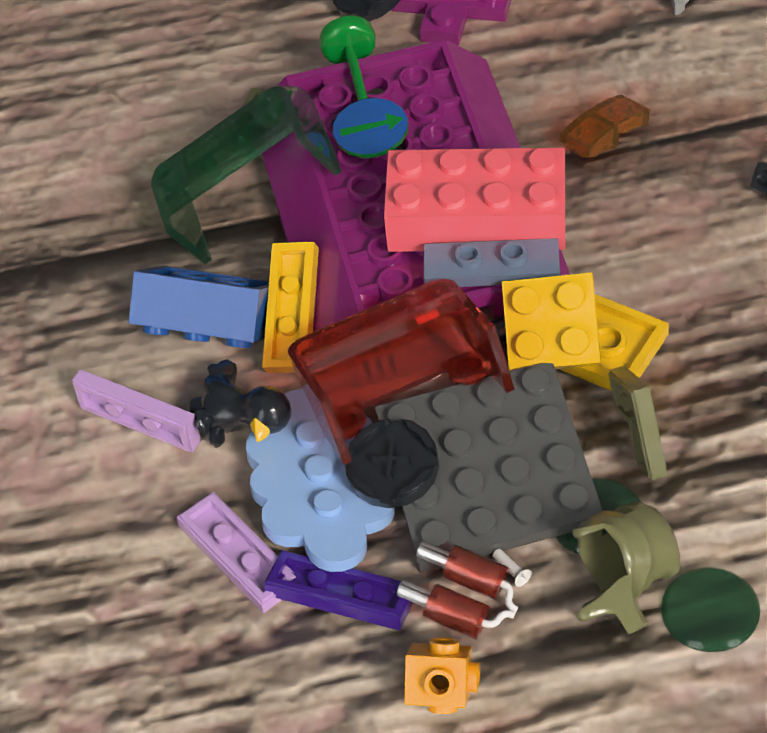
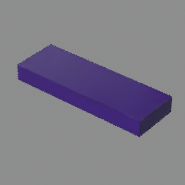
(344, 593)

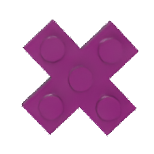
(448, 17)

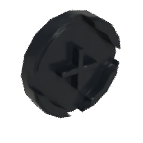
(392, 463)

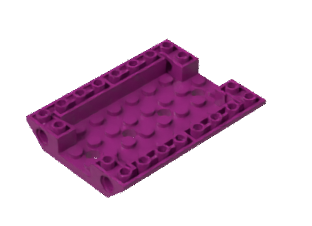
(447, 105)

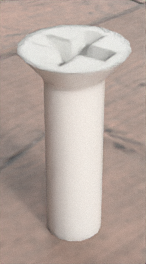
(521, 576)

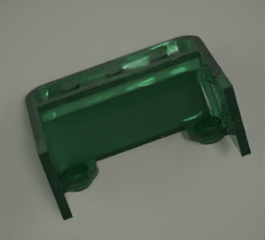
(229, 148)

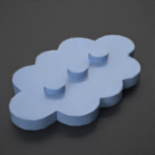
(308, 492)

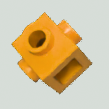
(440, 675)

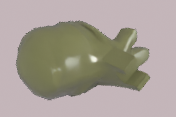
(626, 559)

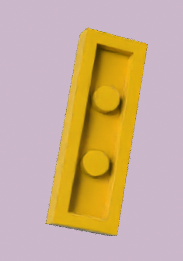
(289, 301)

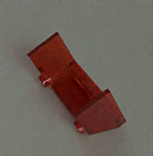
(391, 351)

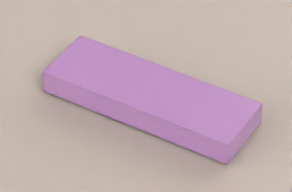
(136, 411)
(232, 548)

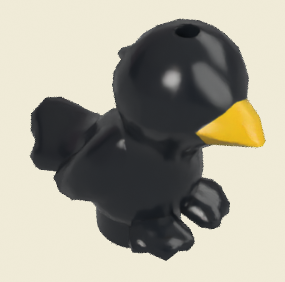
(229, 407)

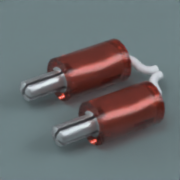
(451, 607)

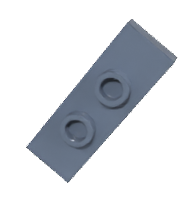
(491, 261)

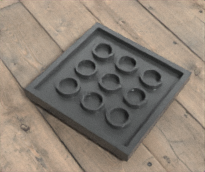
(505, 464)

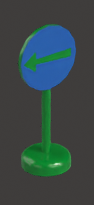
(372, 124)

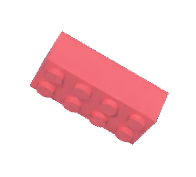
(474, 196)

